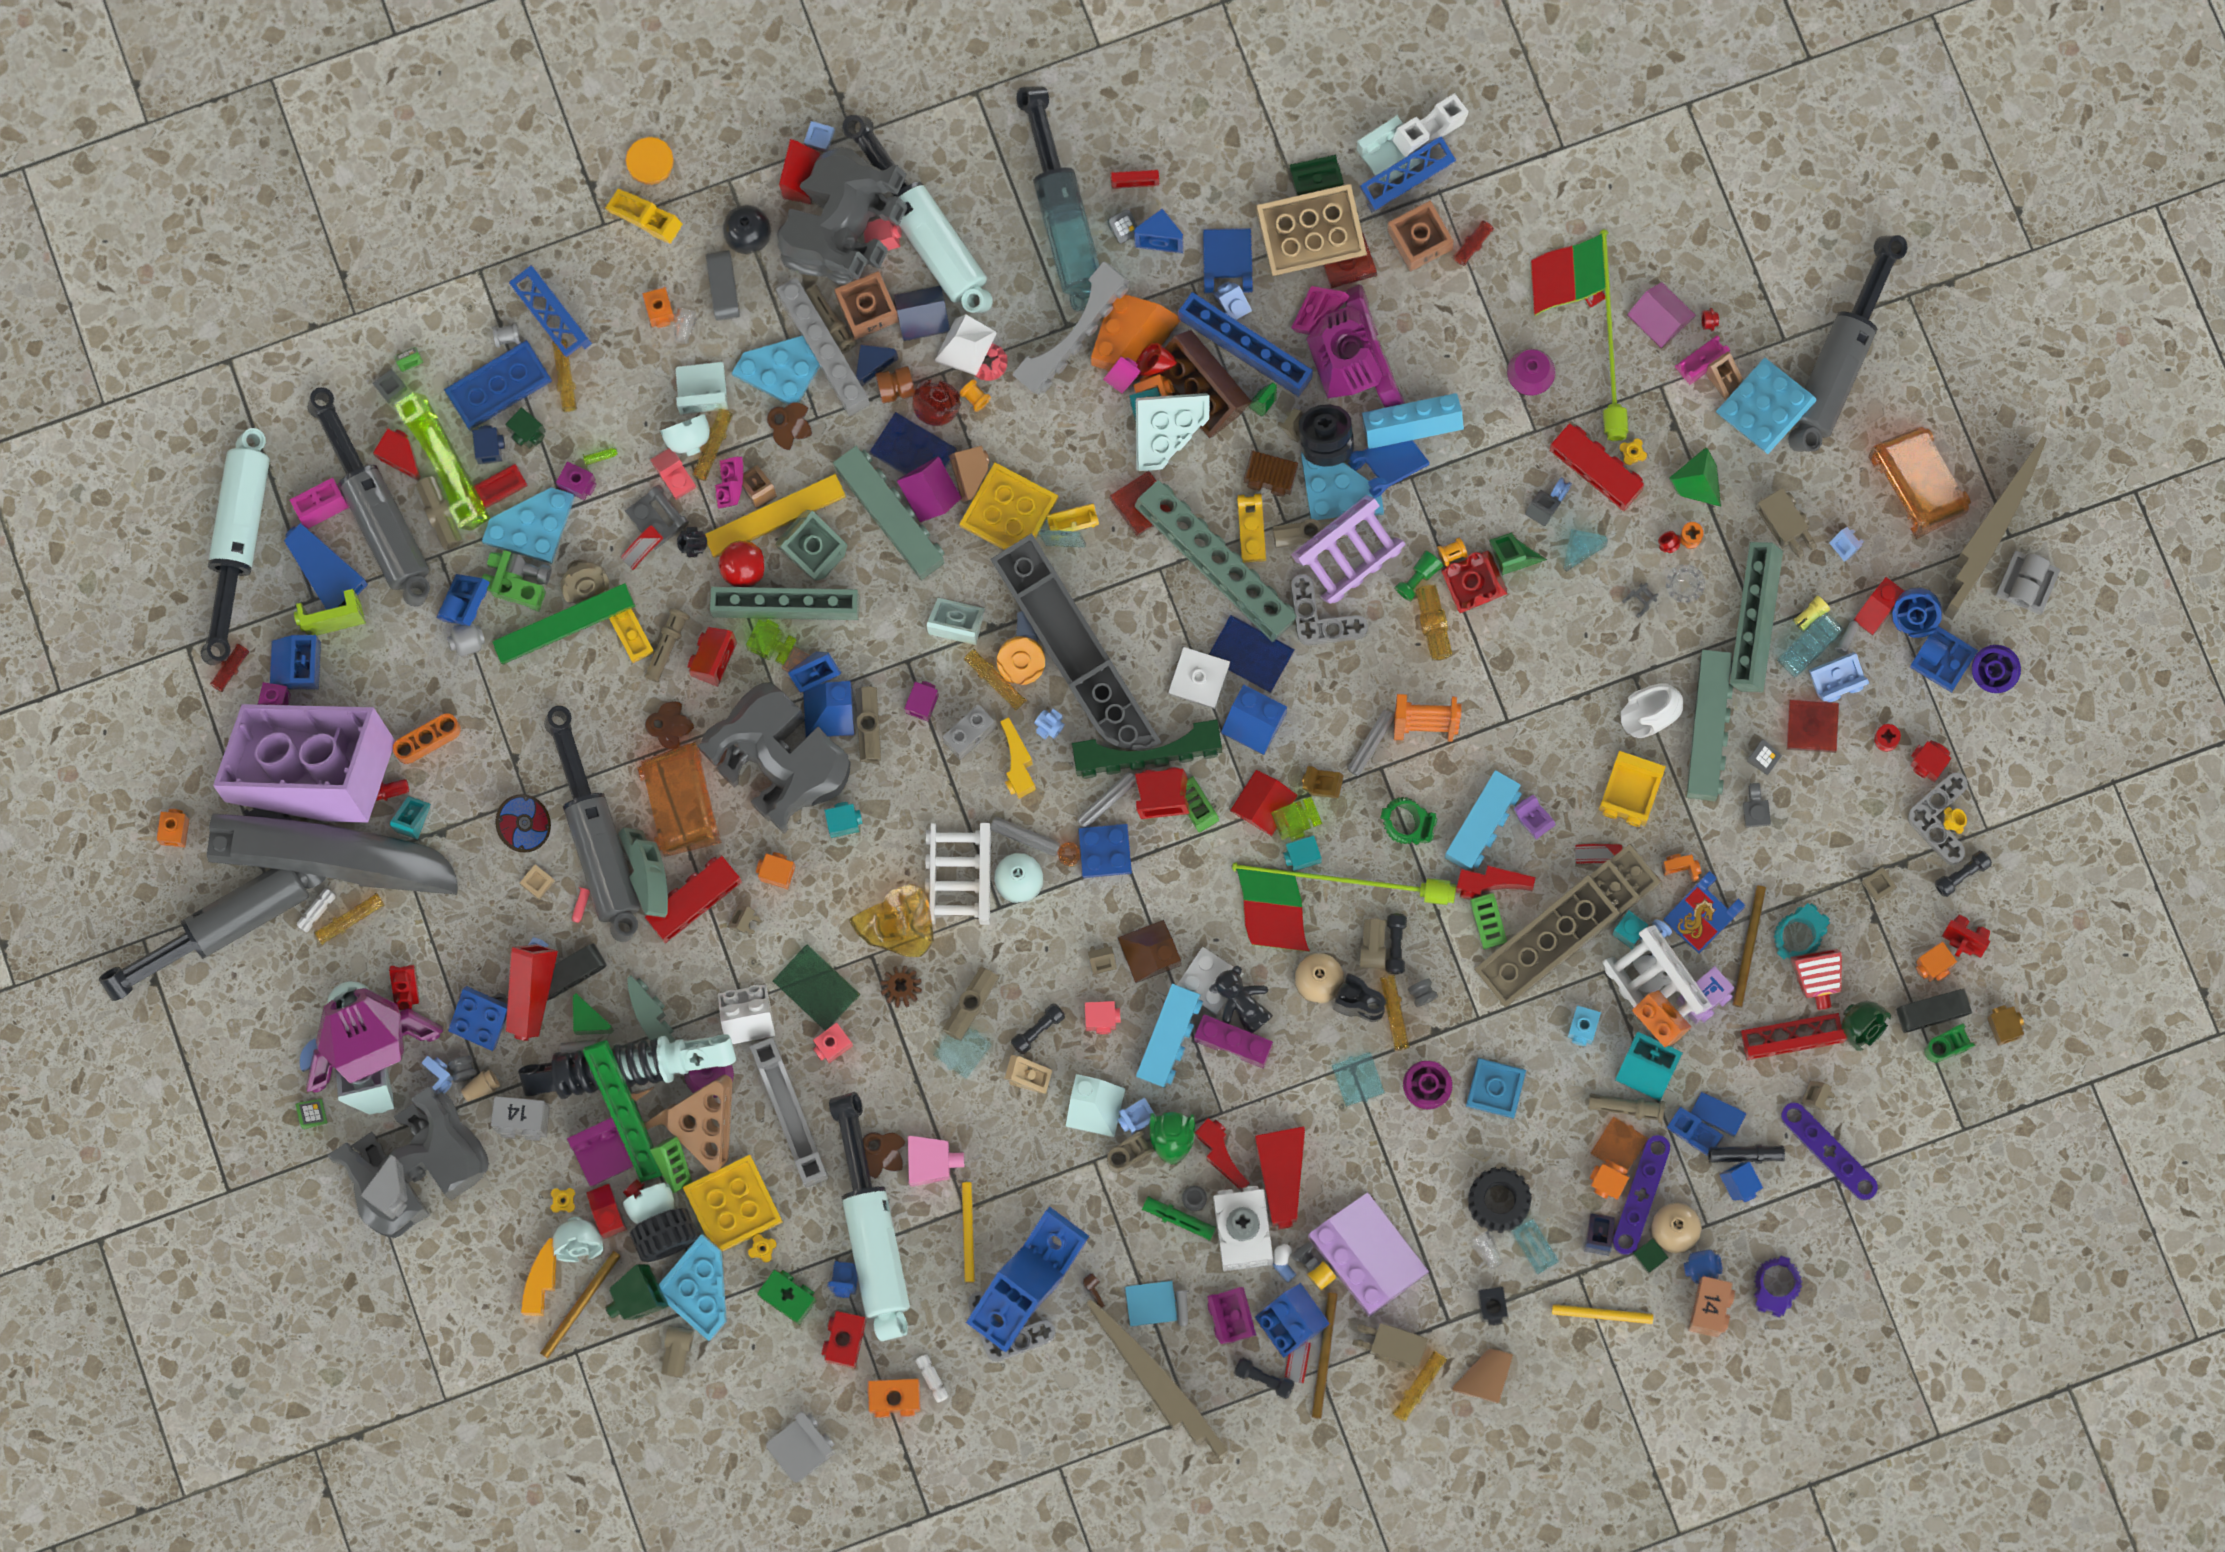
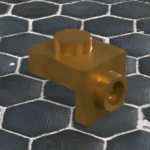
(1322, 782)

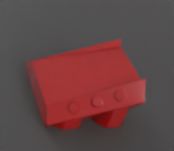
(1474, 581)

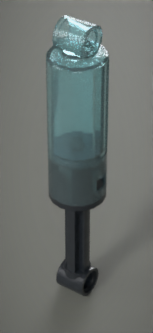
(1060, 205)

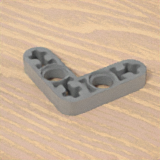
(1320, 626)
(1931, 813)
(988, 1345)

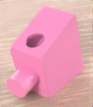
(931, 1160)

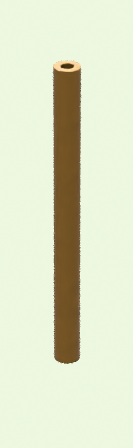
(1749, 946)
(580, 1304)
(1324, 1356)

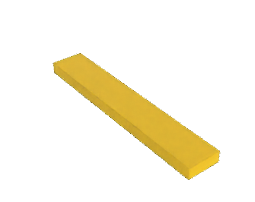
(776, 514)

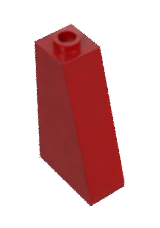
(529, 989)
(1281, 1168)

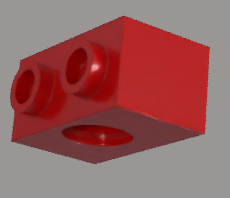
(848, 1354)

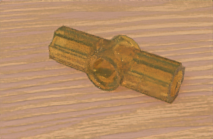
(1433, 622)

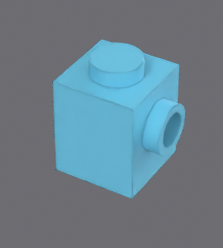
(1583, 1026)

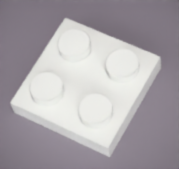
(1203, 974)

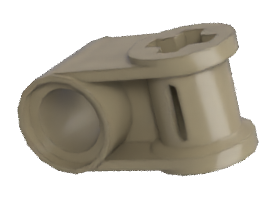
(1131, 1152)

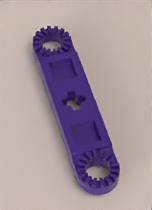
(1843, 1165)
(1648, 1178)

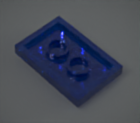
(909, 446)

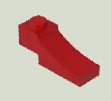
(1473, 884)
(1213, 1137)

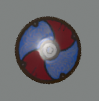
(523, 823)

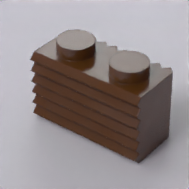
(1270, 473)

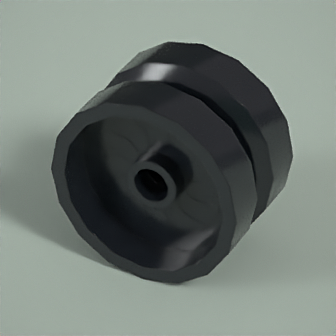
(1326, 435)

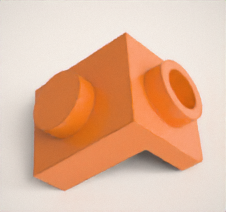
(1163, 384)
(1676, 863)

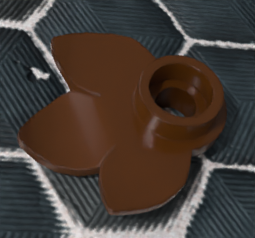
(792, 426)
(672, 723)
(886, 1154)

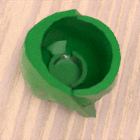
(1172, 1135)

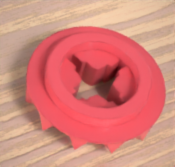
(998, 365)

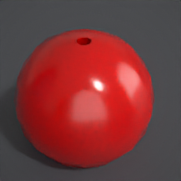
(741, 564)

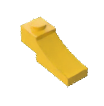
(644, 215)
(1018, 777)

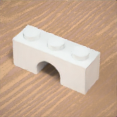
(1442, 120)

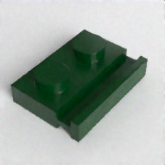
(1316, 175)

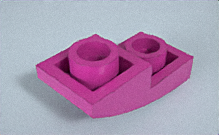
(1122, 374)
(730, 489)

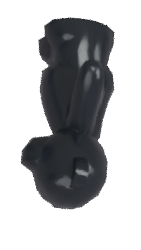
(1240, 999)

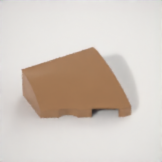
(1486, 1376)

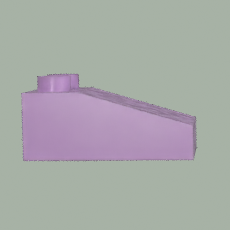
(306, 761)

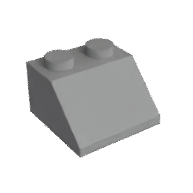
(388, 1189)

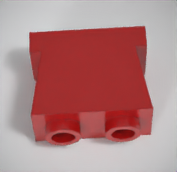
(1162, 793)

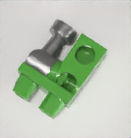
(509, 581)

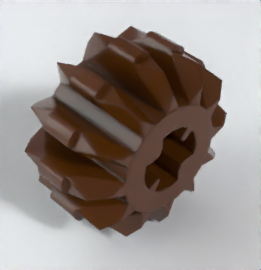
(910, 983)

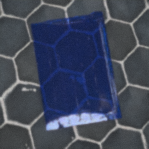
(1251, 653)

